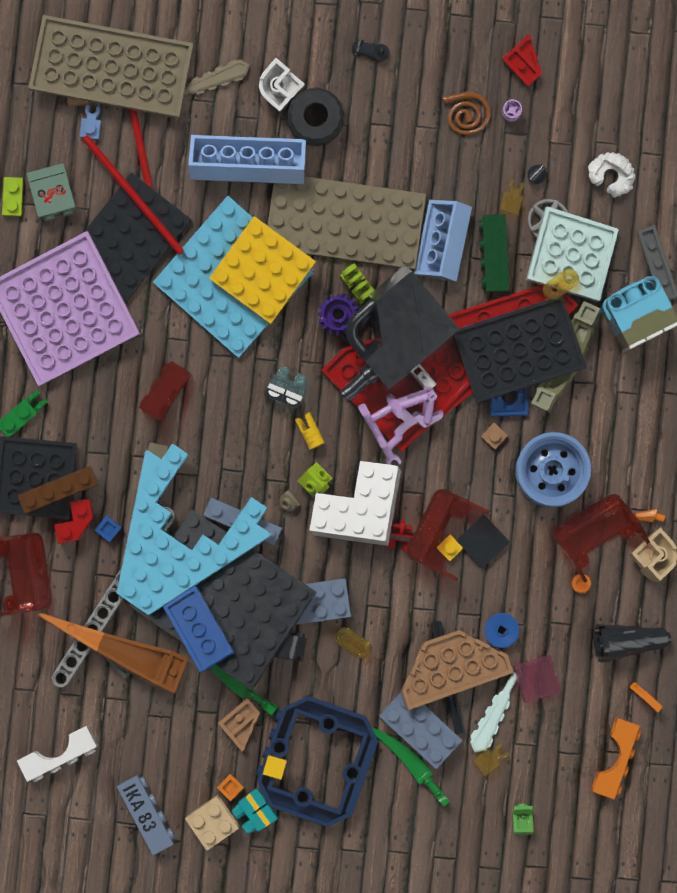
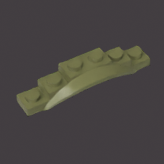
(583, 326)

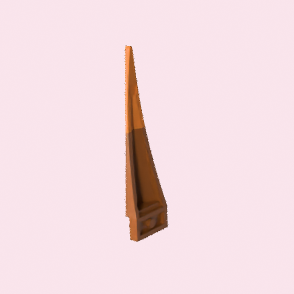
(149, 663)

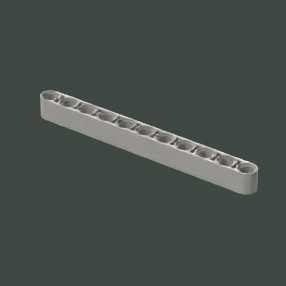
(95, 619)

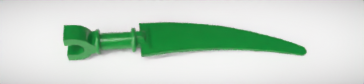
(243, 691)
(413, 763)

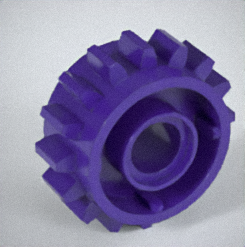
(327, 313)

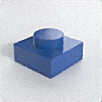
(108, 528)

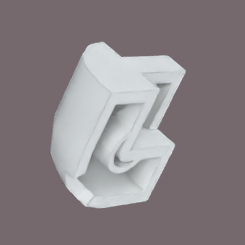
(279, 85)

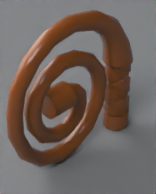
(468, 117)

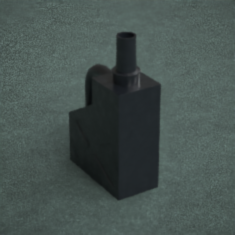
(405, 327)

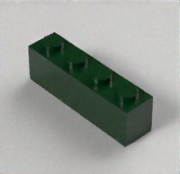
(494, 253)

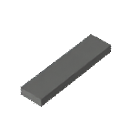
(657, 260)

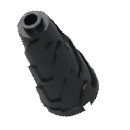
(620, 641)

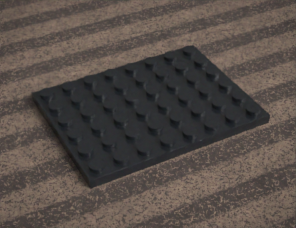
(249, 599)

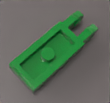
(21, 415)

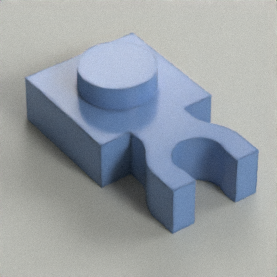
(91, 125)

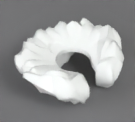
(620, 165)

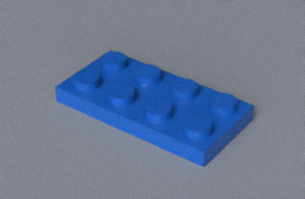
(198, 629)

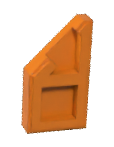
(646, 697)

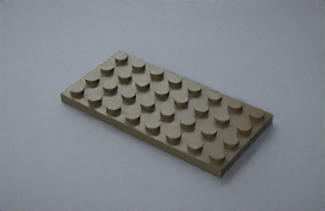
(110, 66)
(349, 221)

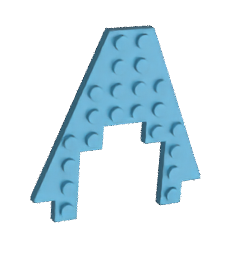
(158, 565)

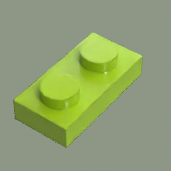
(13, 196)

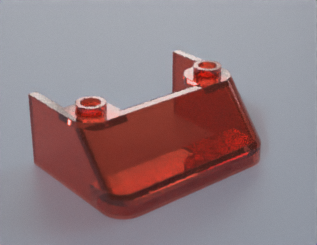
(432, 526)
(595, 527)
(27, 574)

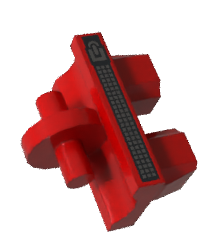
(401, 535)

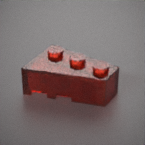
(164, 391)

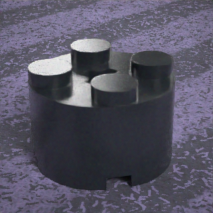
(293, 647)

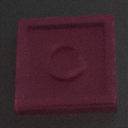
(537, 678)

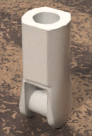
(423, 378)

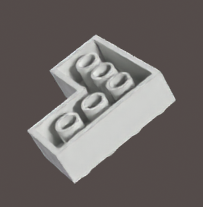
(365, 516)

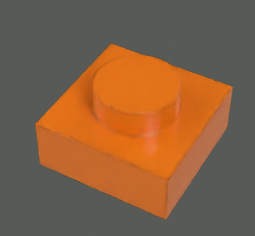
(230, 787)

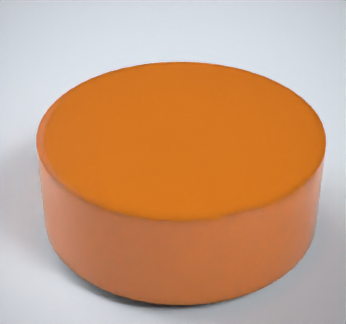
(579, 586)

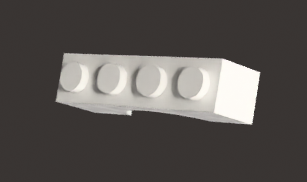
(35, 764)

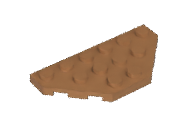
(451, 666)

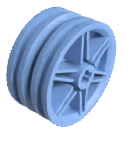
(576, 458)

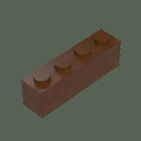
(58, 490)

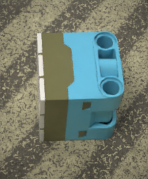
(639, 313)

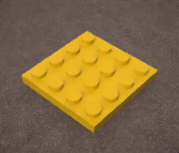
(262, 270)

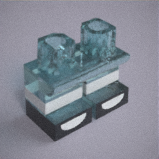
(279, 384)

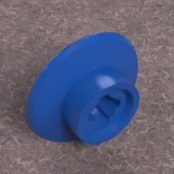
(510, 634)

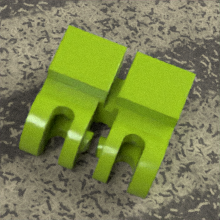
(353, 277)

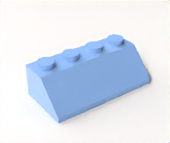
(443, 240)

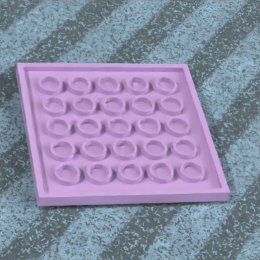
(64, 309)

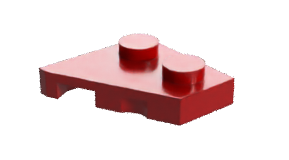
(523, 61)

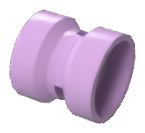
(512, 110)

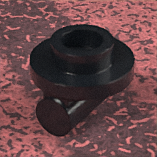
(537, 174)

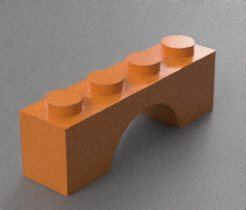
(608, 781)

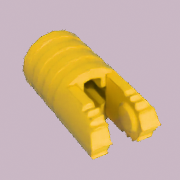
(312, 435)

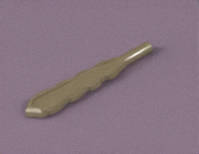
(234, 71)

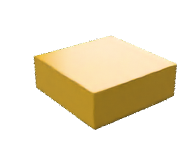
(274, 767)

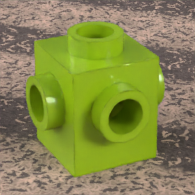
(315, 480)

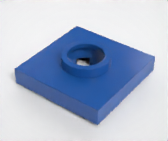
(517, 406)

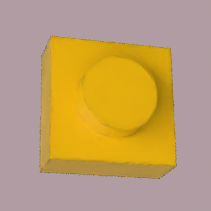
(449, 547)

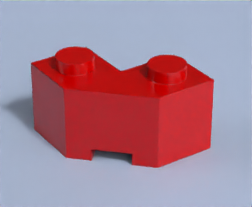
(82, 517)

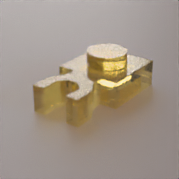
(512, 200)
(488, 761)

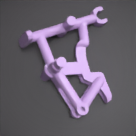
(398, 407)

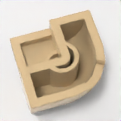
(656, 557)

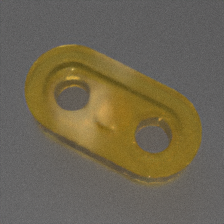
(561, 283)
(353, 642)

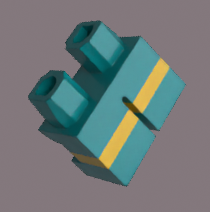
(260, 818)

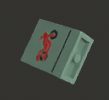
(51, 192)

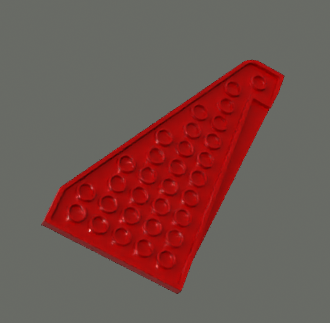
(442, 365)

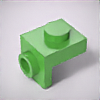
(523, 819)

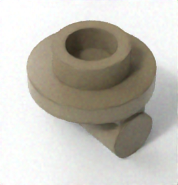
(288, 501)

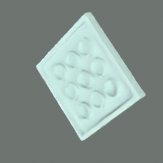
(573, 244)

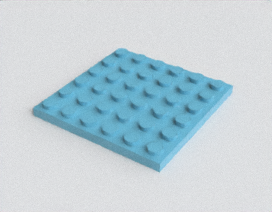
(189, 284)

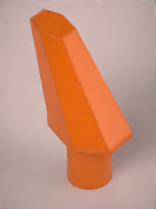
(650, 516)

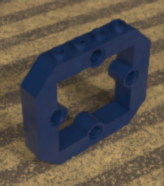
(344, 719)

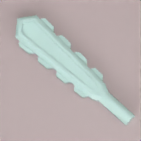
(482, 737)

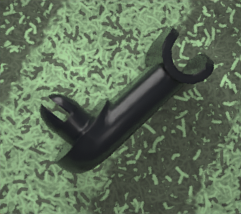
(374, 51)

